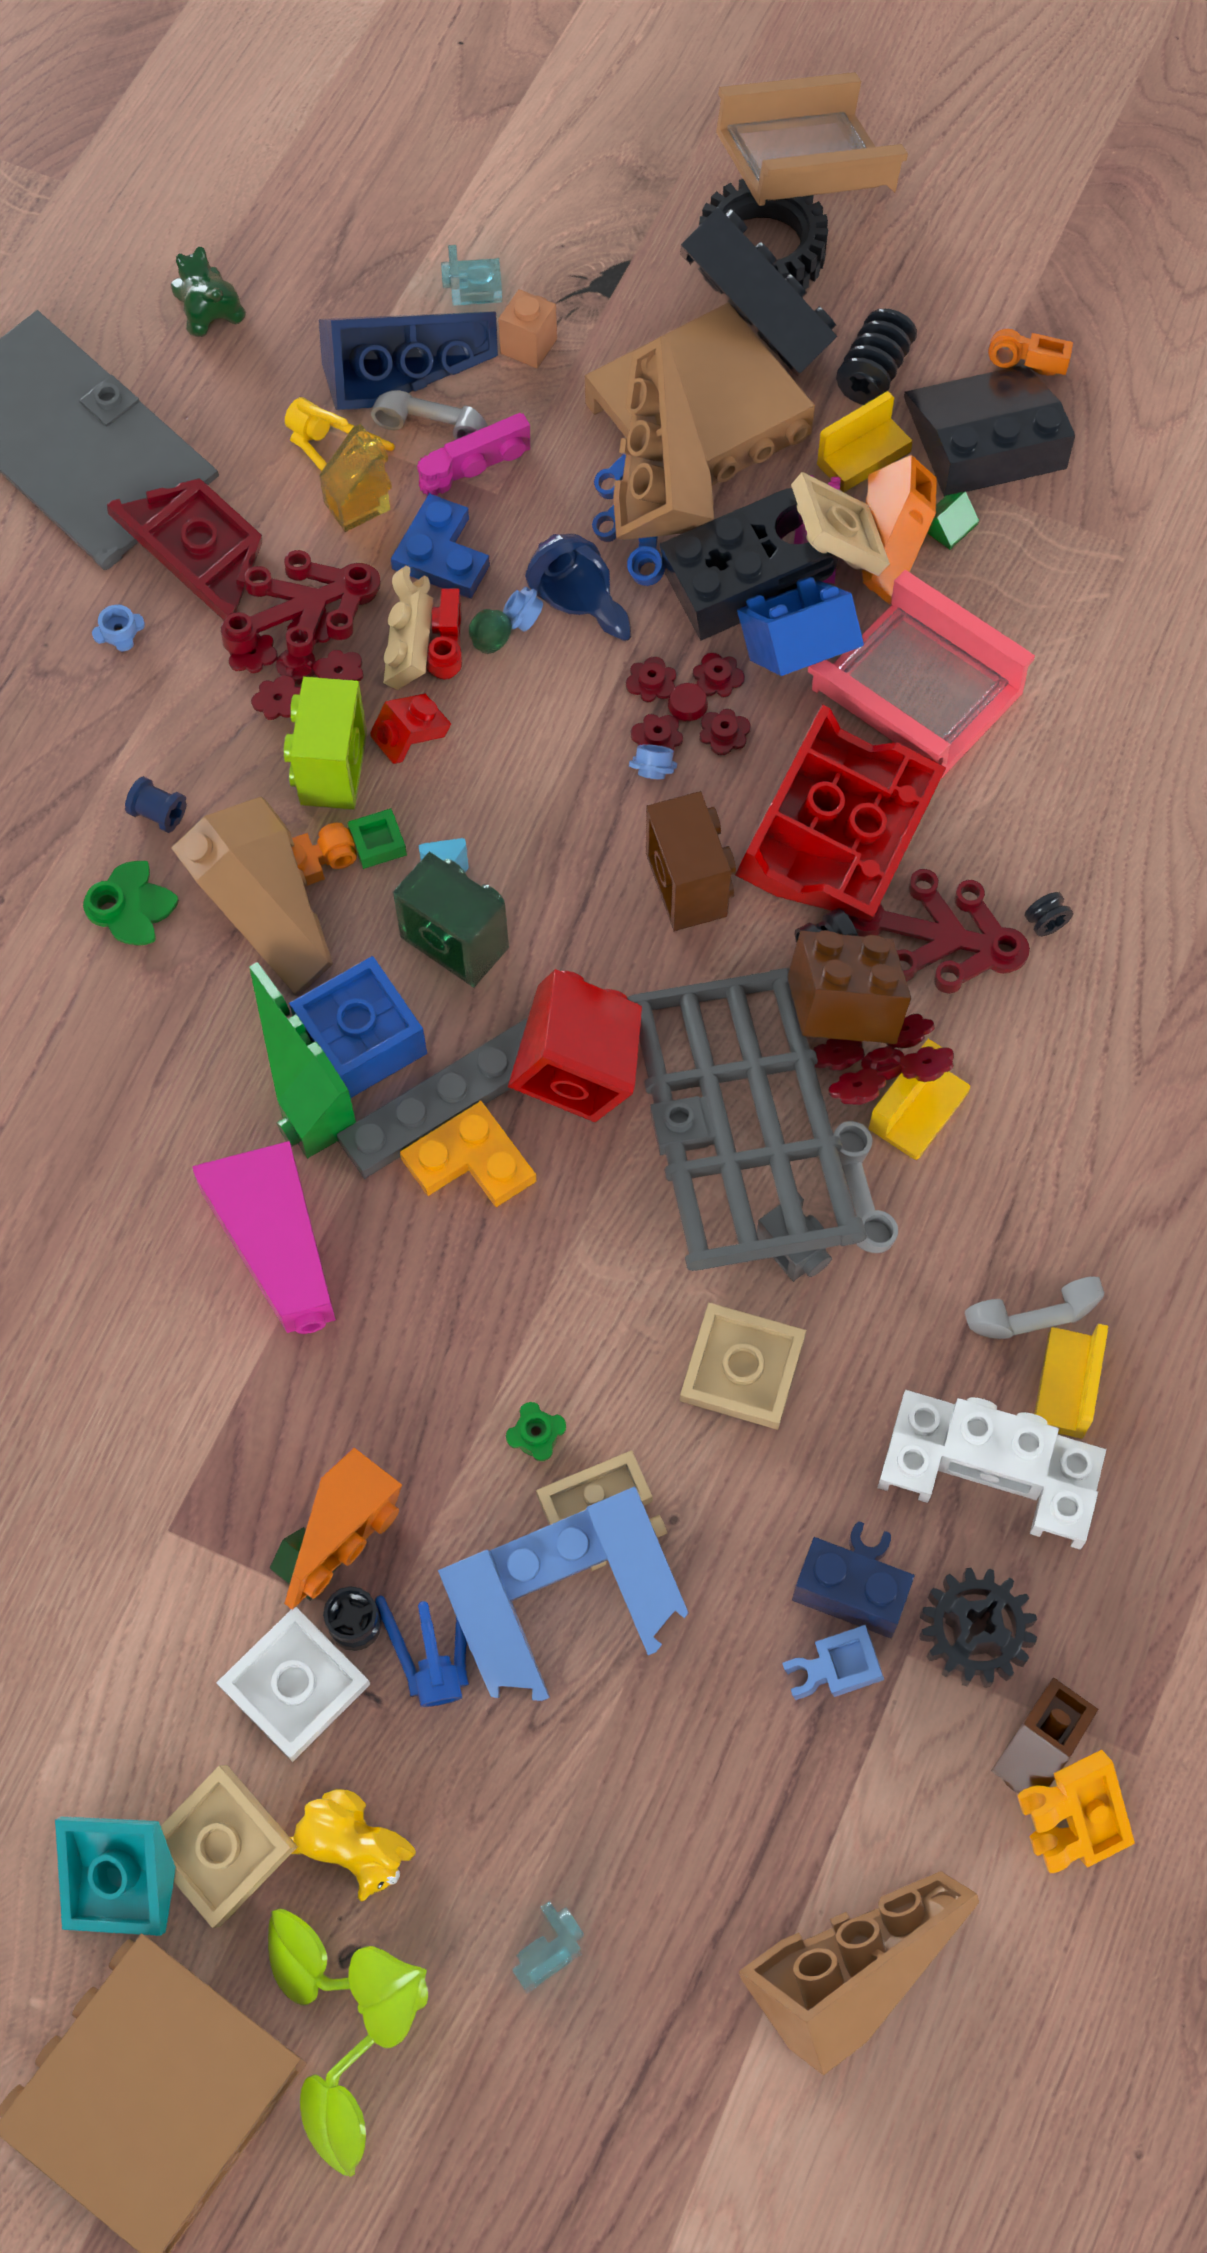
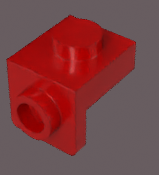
(407, 723)

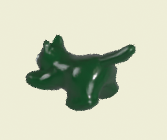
(204, 293)

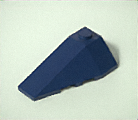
(400, 352)

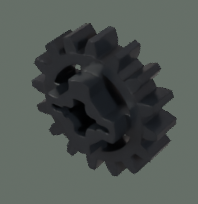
(994, 1640)

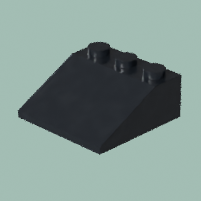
(991, 429)

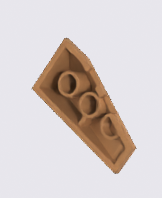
(665, 468)
(844, 1982)

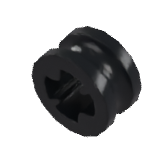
(1048, 914)

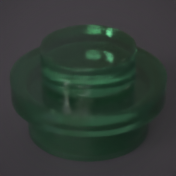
(490, 630)

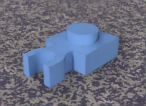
(844, 1662)

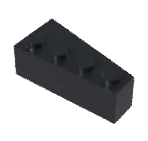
(758, 290)

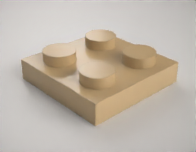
(839, 524)
(742, 1366)
(223, 1845)

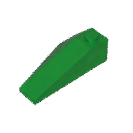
(306, 1084)

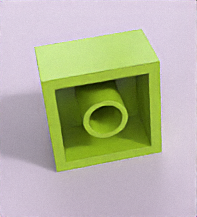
(326, 742)

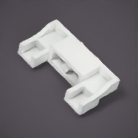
(996, 1451)

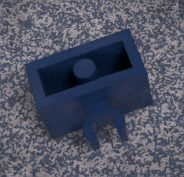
(854, 1583)

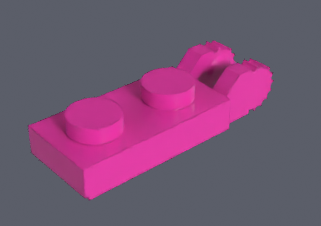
(473, 454)

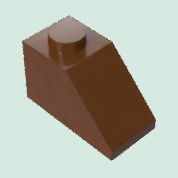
(1045, 1738)

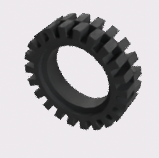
(796, 212)

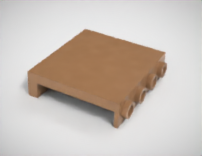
(734, 388)
(148, 2097)

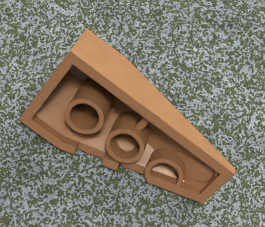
(253, 877)

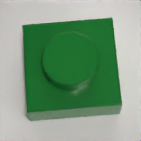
(377, 838)

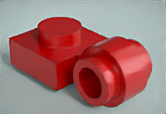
(444, 652)

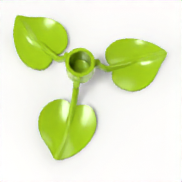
(387, 1997)

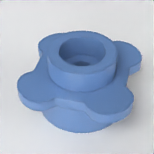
(523, 608)
(118, 617)
(653, 761)

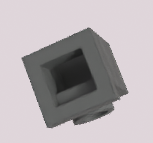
(796, 1264)

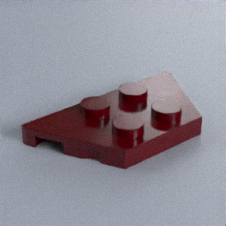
(194, 539)

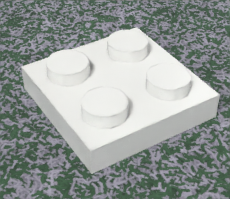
(293, 1683)

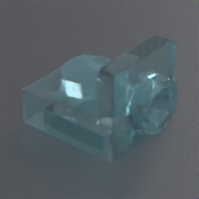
(472, 279)
(544, 1959)

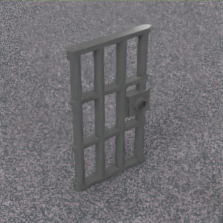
(704, 1122)

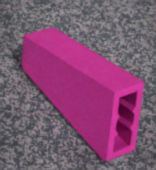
(269, 1224)

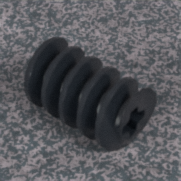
(876, 355)

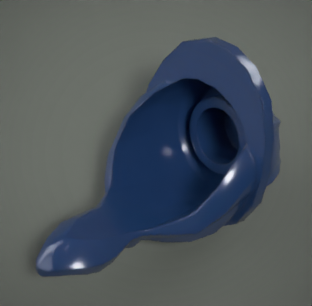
(577, 582)

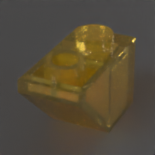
(356, 480)

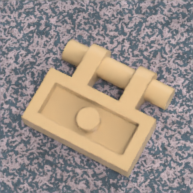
(594, 1485)

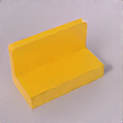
(862, 443)
(916, 1110)
(1071, 1379)

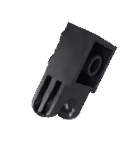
(738, 559)

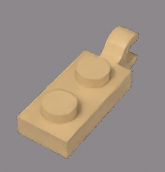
(408, 630)

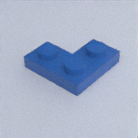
(432, 548)

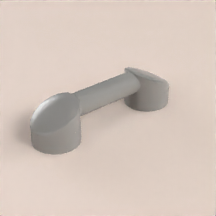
(394, 406)
(878, 1225)
(992, 1321)

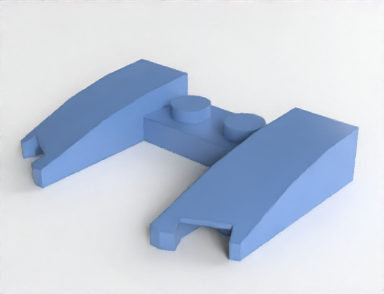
(489, 1581)

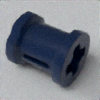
(155, 804)

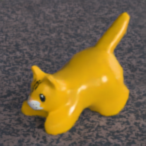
(338, 1834)

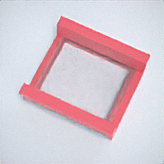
(927, 674)

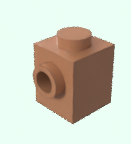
(527, 328)

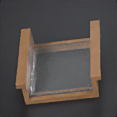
(803, 138)

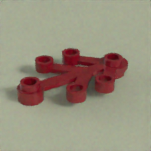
(352, 584)
(948, 935)

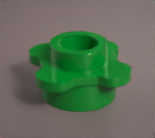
(541, 1445)

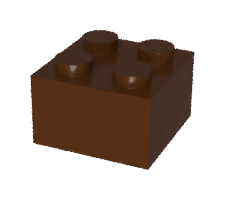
(689, 860)
(848, 987)

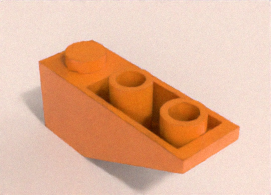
(903, 509)
(347, 1509)

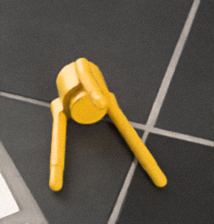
(313, 423)

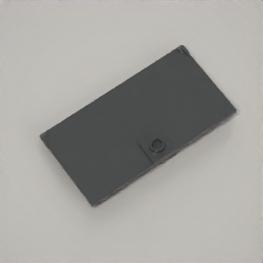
(81, 438)

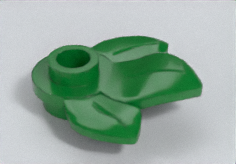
(135, 901)

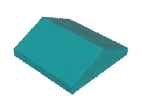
(114, 1875)

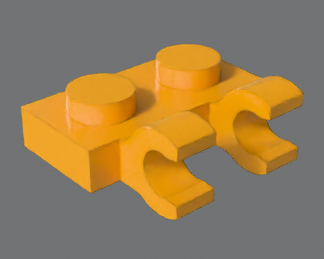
(1094, 1811)

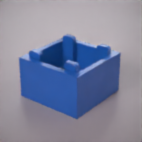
(800, 626)
(361, 1025)

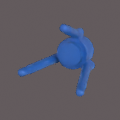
(437, 1679)

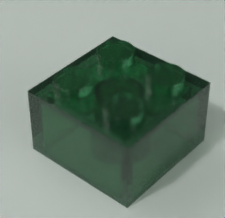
(452, 918)

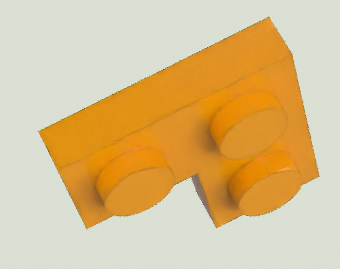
(471, 1144)

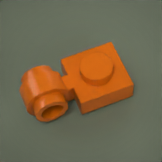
(1040, 352)
(311, 857)

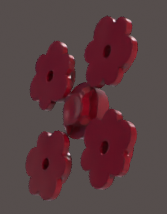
(276, 696)
(689, 703)
(883, 1062)

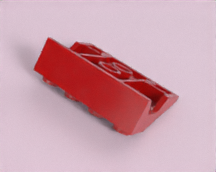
(840, 820)

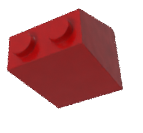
(578, 1046)

